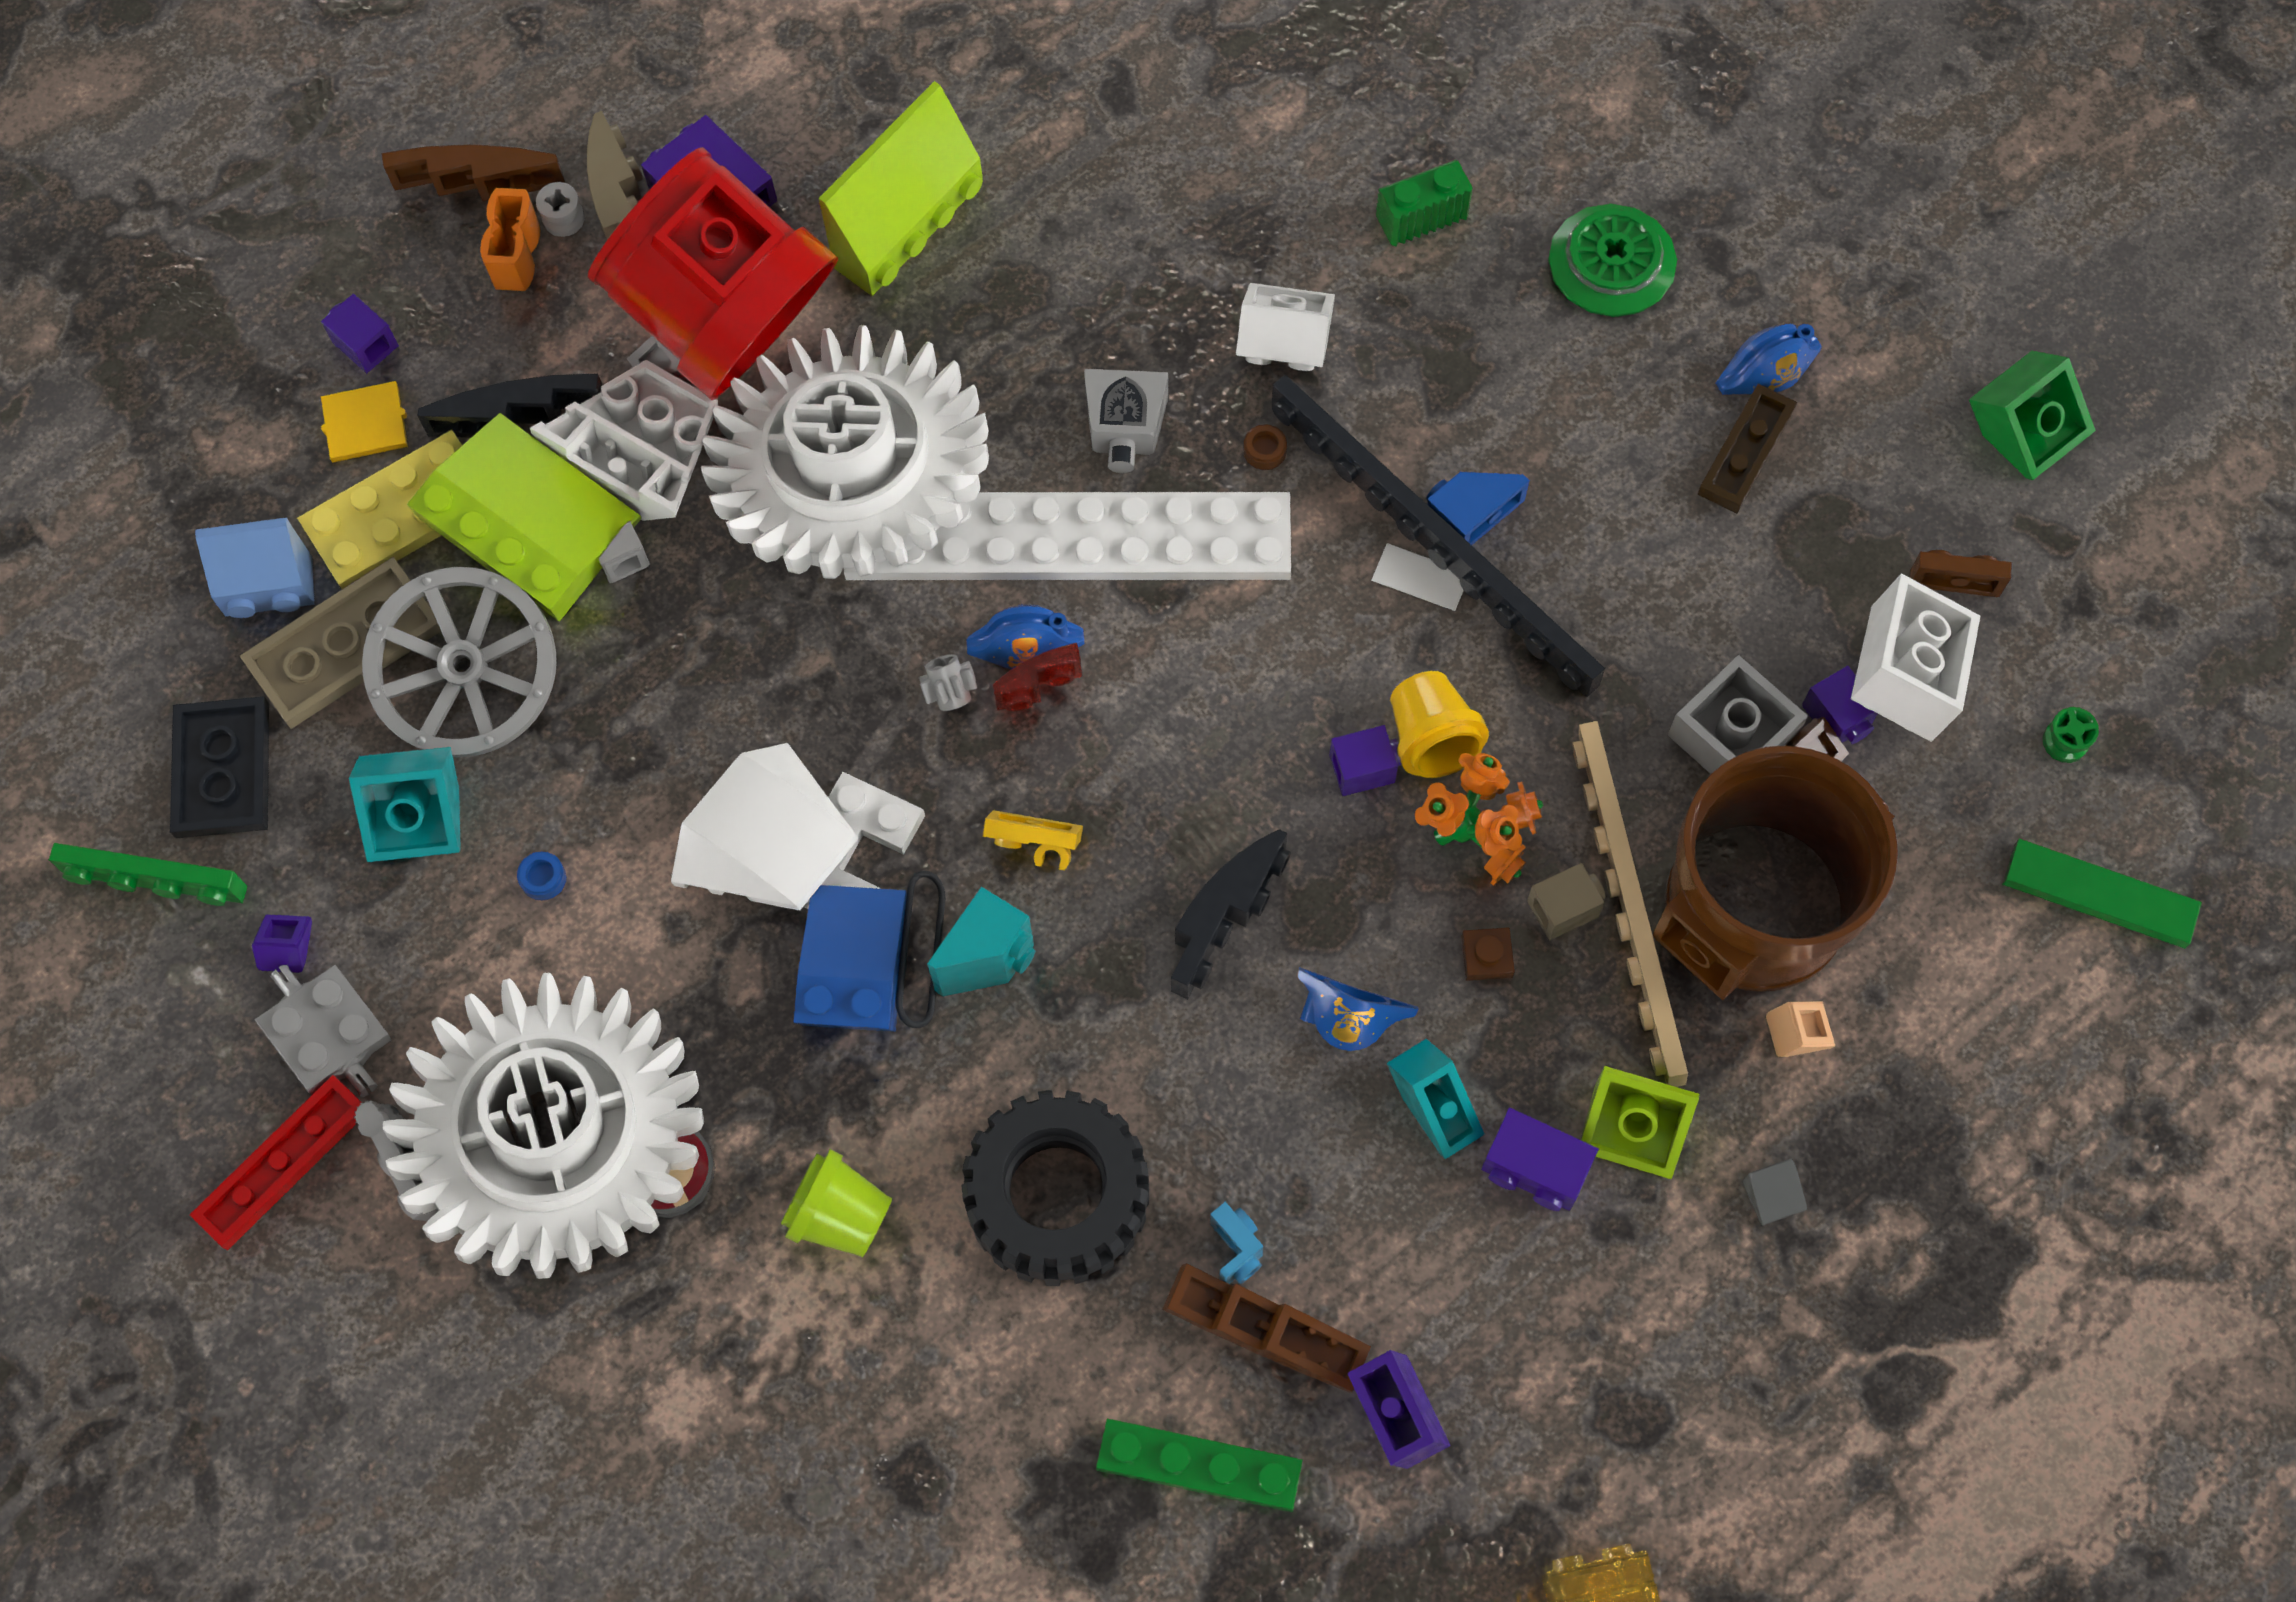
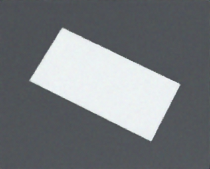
(1417, 577)

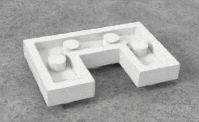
(873, 815)

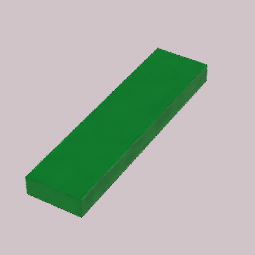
(2102, 893)

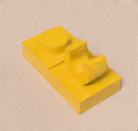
(1014, 829)

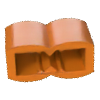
(510, 239)

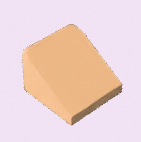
(1799, 1028)

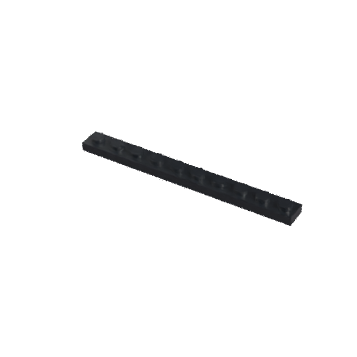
(1444, 544)

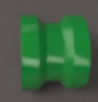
(2076, 724)

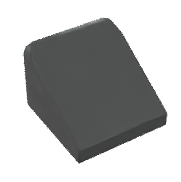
(1775, 1192)

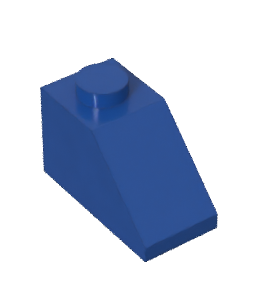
(1477, 501)

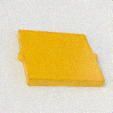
(364, 421)

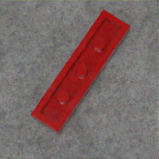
(278, 1163)

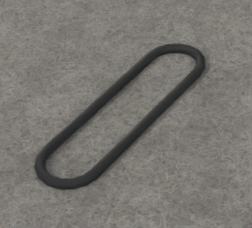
(904, 947)

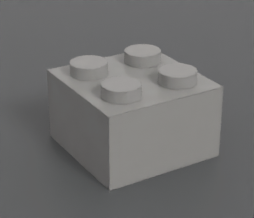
(1735, 716)

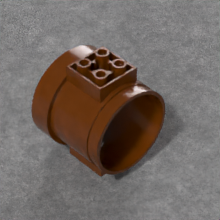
(1813, 801)

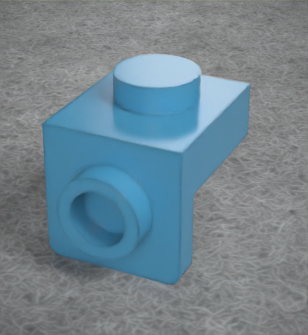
(1238, 1232)

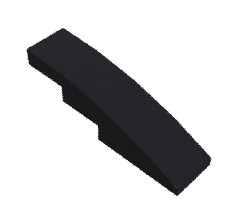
(518, 400)

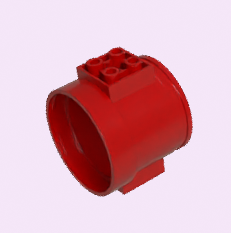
(710, 271)

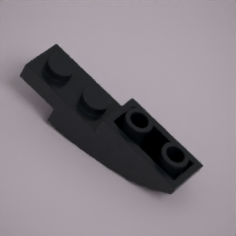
(1231, 895)

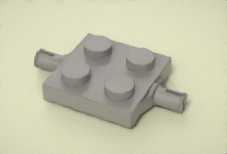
(323, 1030)

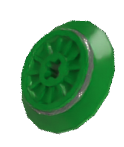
(1617, 283)

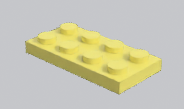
(373, 518)

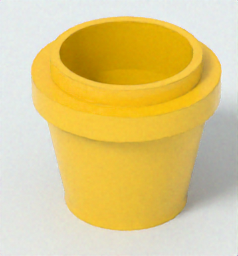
(1434, 725)

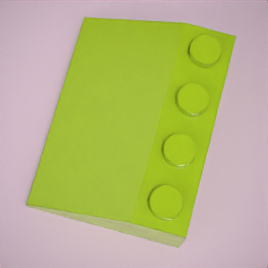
(900, 191)
(523, 513)

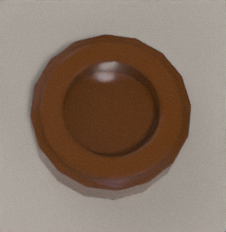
(1265, 447)

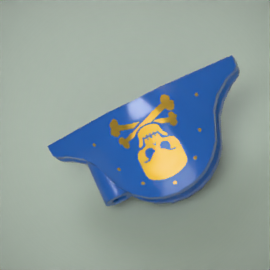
(1770, 358)
(1021, 634)
(1349, 1015)

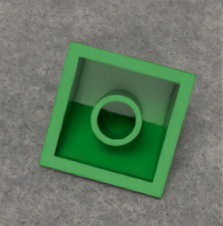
(2033, 412)

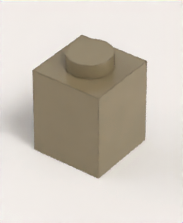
(1566, 900)

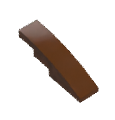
(472, 167)
(1265, 1327)

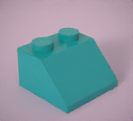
(407, 804)
(983, 947)

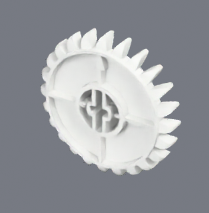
(847, 456)
(533, 1197)

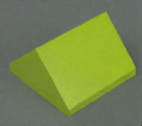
(1638, 1121)

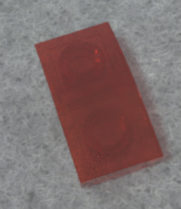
(1020, 686)

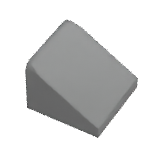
(623, 555)

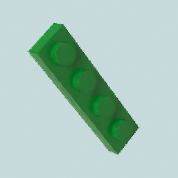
(162, 876)
(1199, 1465)

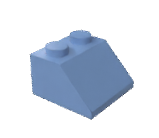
(256, 567)

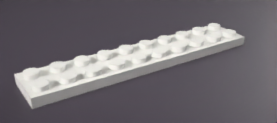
(1107, 538)

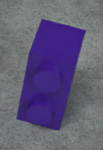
(1539, 1161)
(1398, 1409)

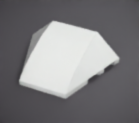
(635, 438)
(763, 832)

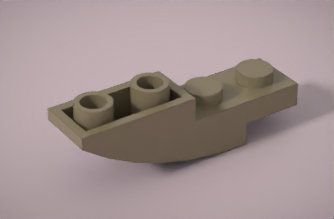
(610, 174)

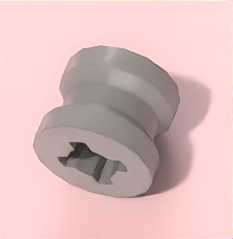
(568, 217)

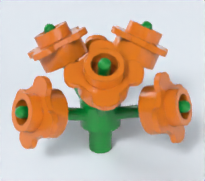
(1493, 831)

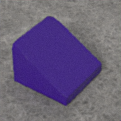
(282, 942)

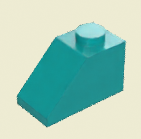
(1436, 1097)

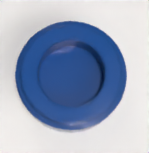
(541, 876)

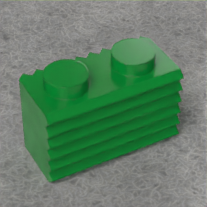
(1424, 202)

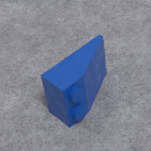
(850, 959)

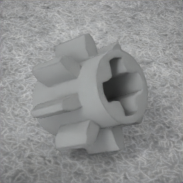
(948, 682)

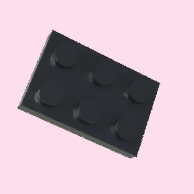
(219, 767)

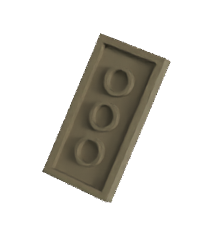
(322, 650)

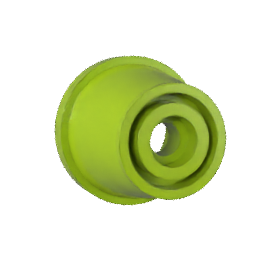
(835, 1207)

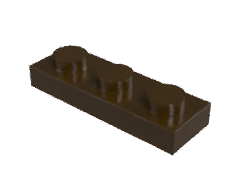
(1747, 448)

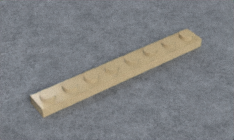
(1633, 922)

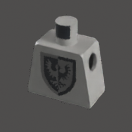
(1125, 413)

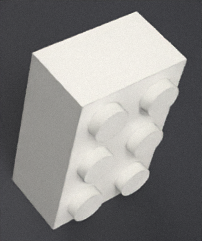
(1916, 658)

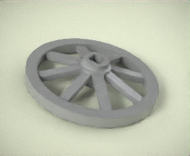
(450, 657)

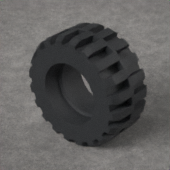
(1048, 1125)

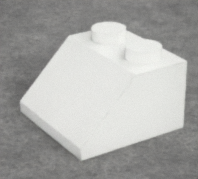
(1284, 326)

